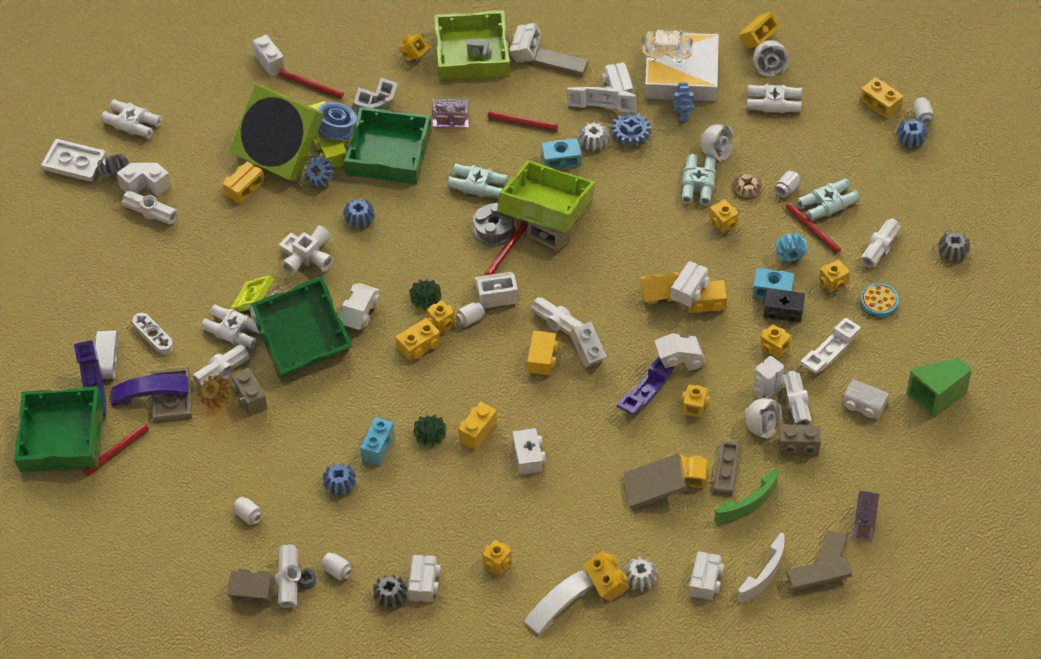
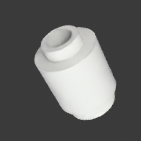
(923, 110)
(787, 183)
(470, 314)
(247, 510)
(336, 566)

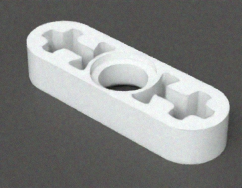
(152, 326)

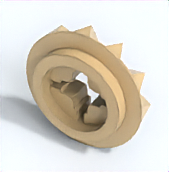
(749, 190)

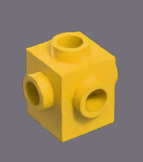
(413, 47)
(723, 216)
(834, 276)
(441, 316)
(775, 341)
(695, 400)
(497, 557)

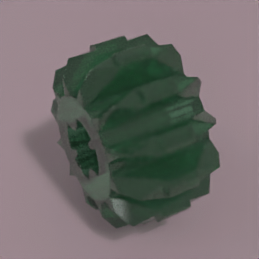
(425, 293)
(429, 430)

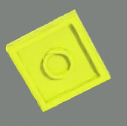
(252, 292)

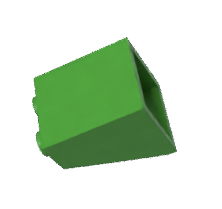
(939, 384)

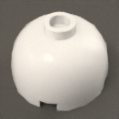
(770, 58)
(717, 141)
(763, 416)

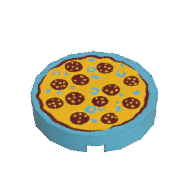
(879, 300)

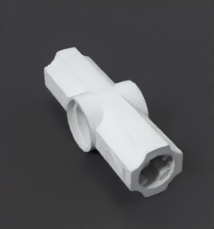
(149, 207)
(880, 243)
(556, 317)
(222, 364)
(796, 399)
(288, 576)

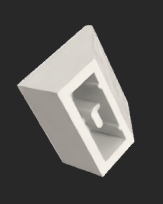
(497, 289)

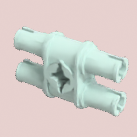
(698, 179)
(477, 181)
(828, 199)

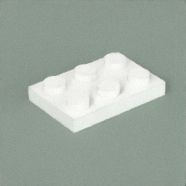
(73, 160)

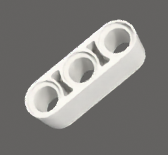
(107, 352)

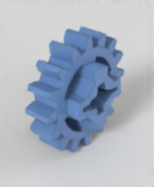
(683, 101)
(631, 129)

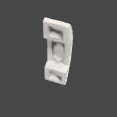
(601, 97)
(832, 347)
(753, 587)
(557, 600)

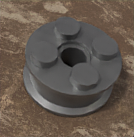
(492, 226)

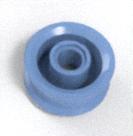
(337, 121)

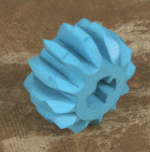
(791, 247)

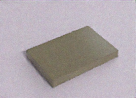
(172, 408)
(655, 481)

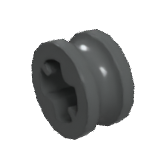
(311, 582)

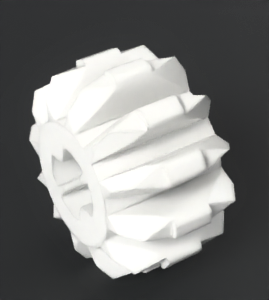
(593, 136)
(641, 573)

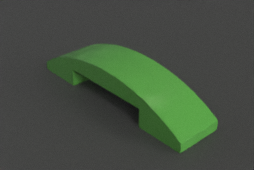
(731, 511)

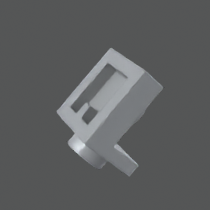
(479, 48)

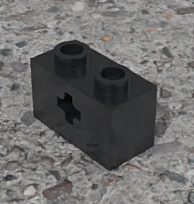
(784, 305)

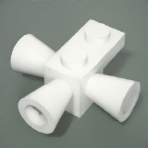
(306, 250)

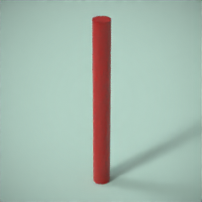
(318, 86)
(524, 121)
(812, 227)
(506, 249)
(117, 448)

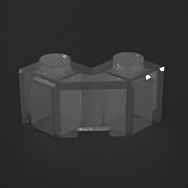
(659, 43)

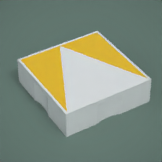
(698, 71)

